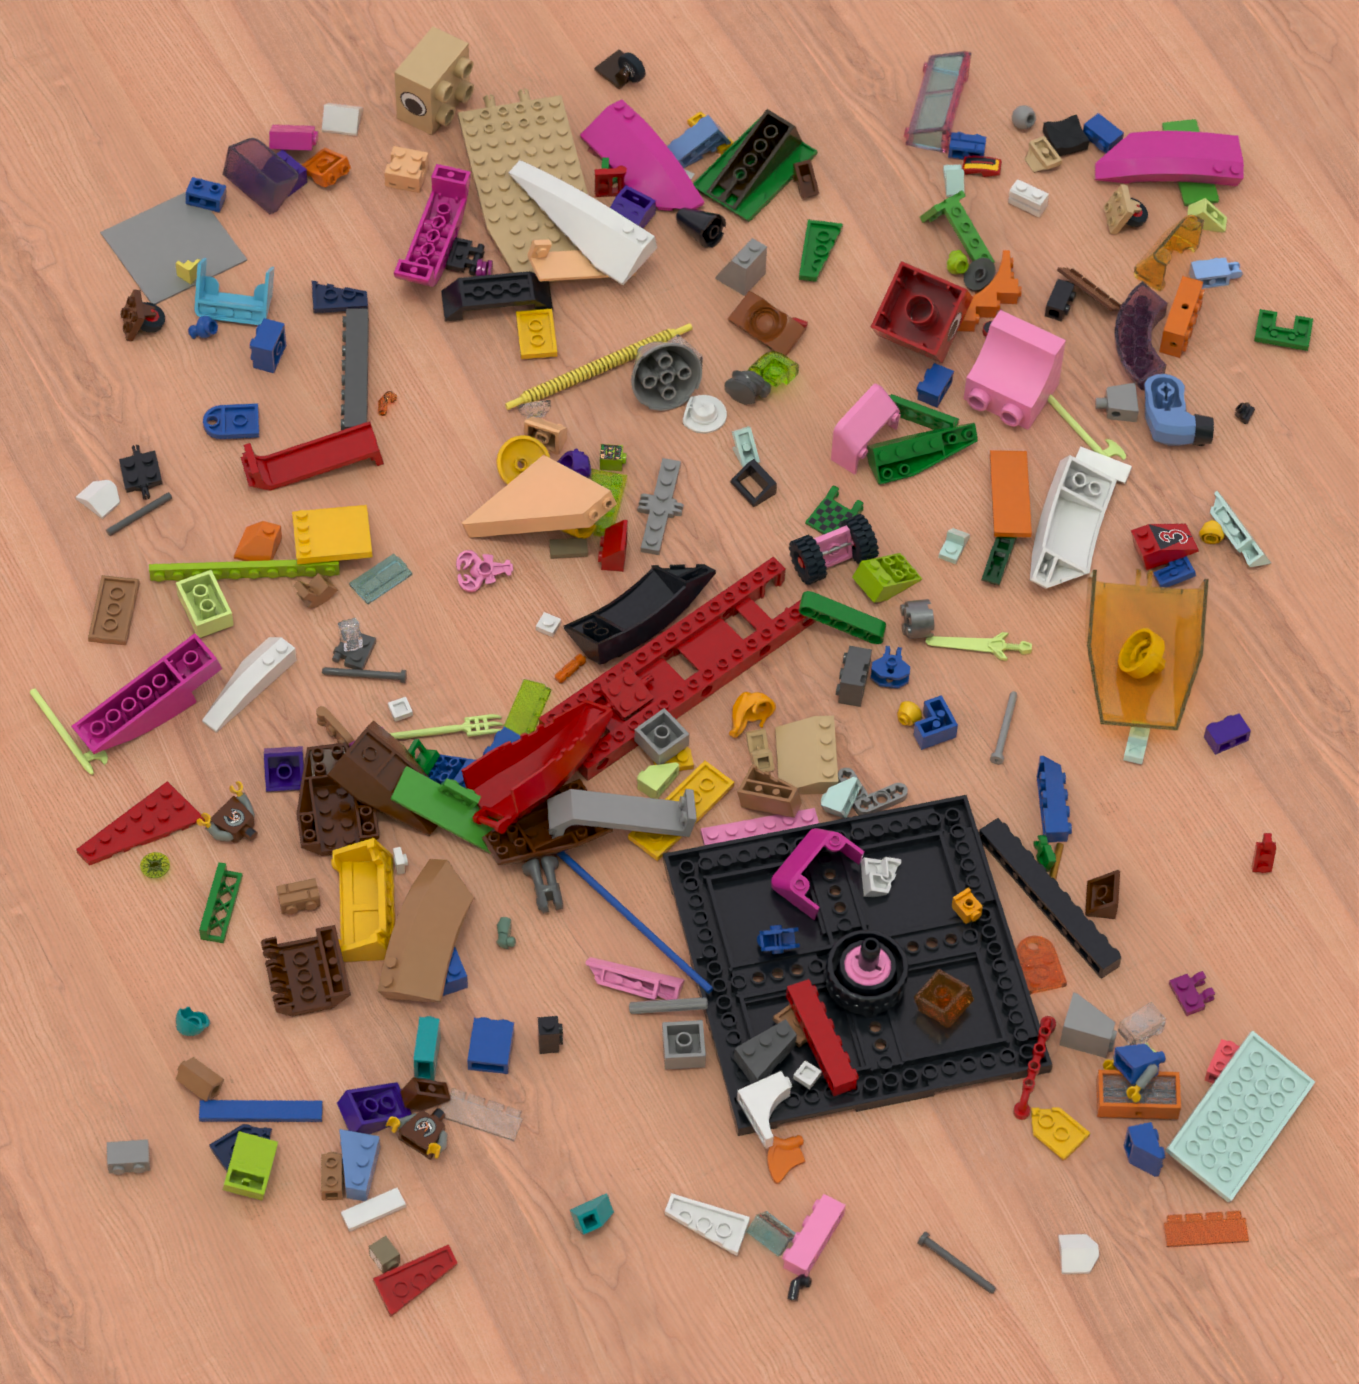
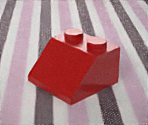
(614, 547)

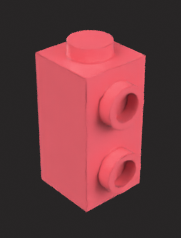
(1220, 1059)

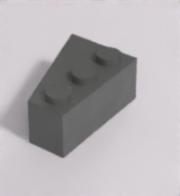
(854, 676)
(764, 1052)

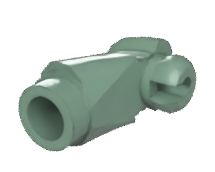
(504, 932)

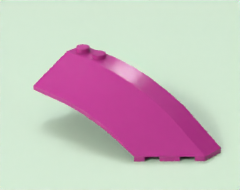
(1173, 158)
(649, 163)

